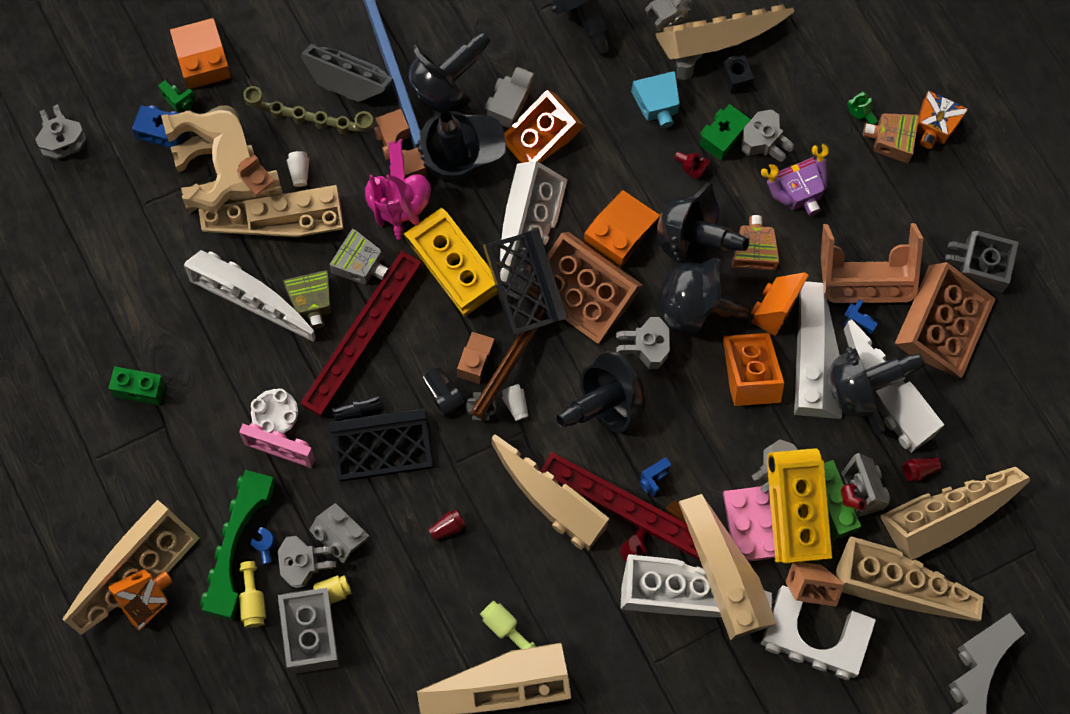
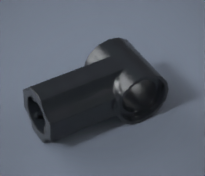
(446, 397)

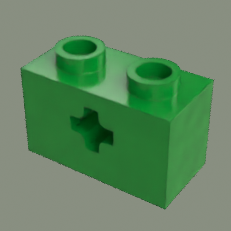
(723, 132)
(137, 386)

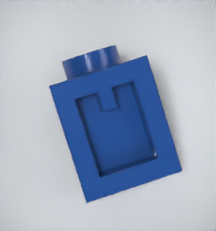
(863, 321)
(655, 472)

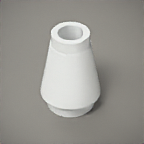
(298, 166)
(515, 401)

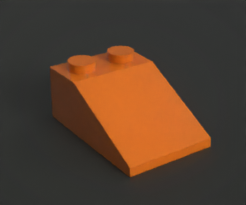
(200, 54)
(542, 129)
(620, 228)
(778, 302)
(753, 369)

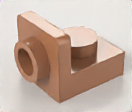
(254, 175)

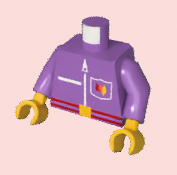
(800, 183)

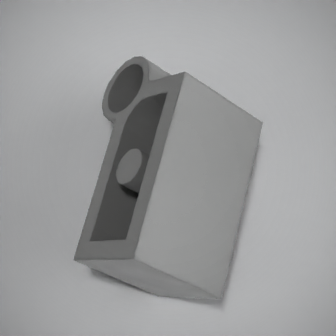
(510, 97)

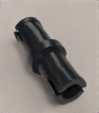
(356, 408)

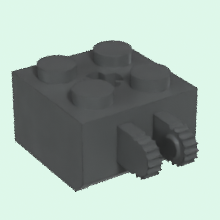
(979, 249)

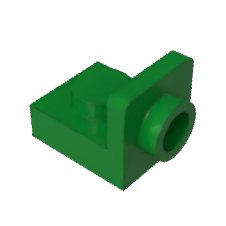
(177, 101)

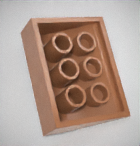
(589, 286)
(945, 319)

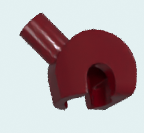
(692, 163)
(634, 545)

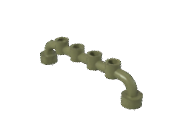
(363, 120)

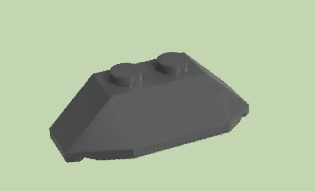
(345, 73)

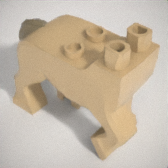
(223, 137)

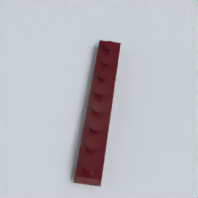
(361, 334)
(621, 504)

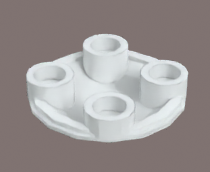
(274, 411)

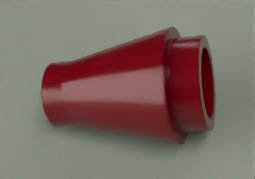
(920, 468)
(448, 525)

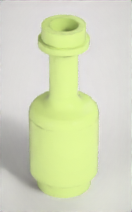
(503, 624)

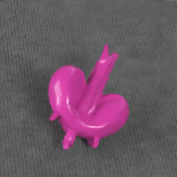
(400, 197)

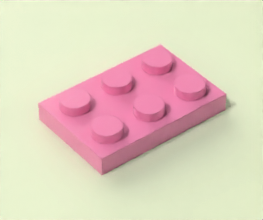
(277, 444)
(750, 522)

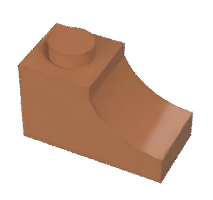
(475, 357)

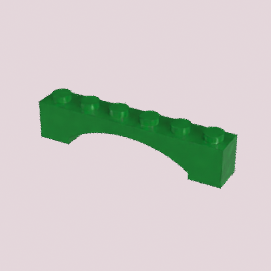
(253, 493)

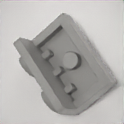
(338, 530)

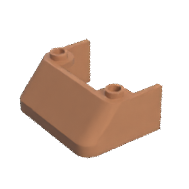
(871, 280)

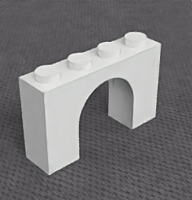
(843, 658)

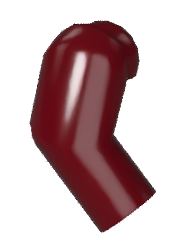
(849, 499)

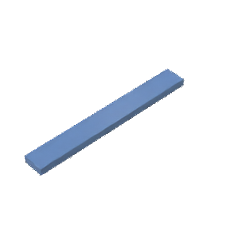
(393, 70)

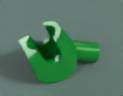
(862, 107)

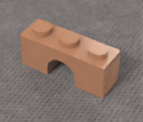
(392, 128)

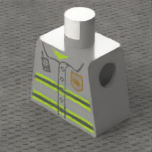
(358, 259)

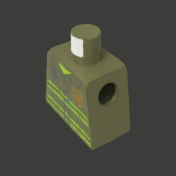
(310, 296)

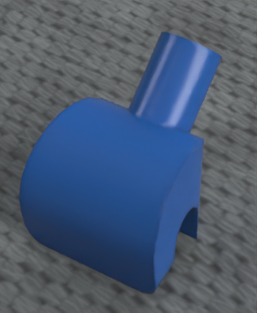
(265, 545)

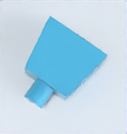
(657, 97)

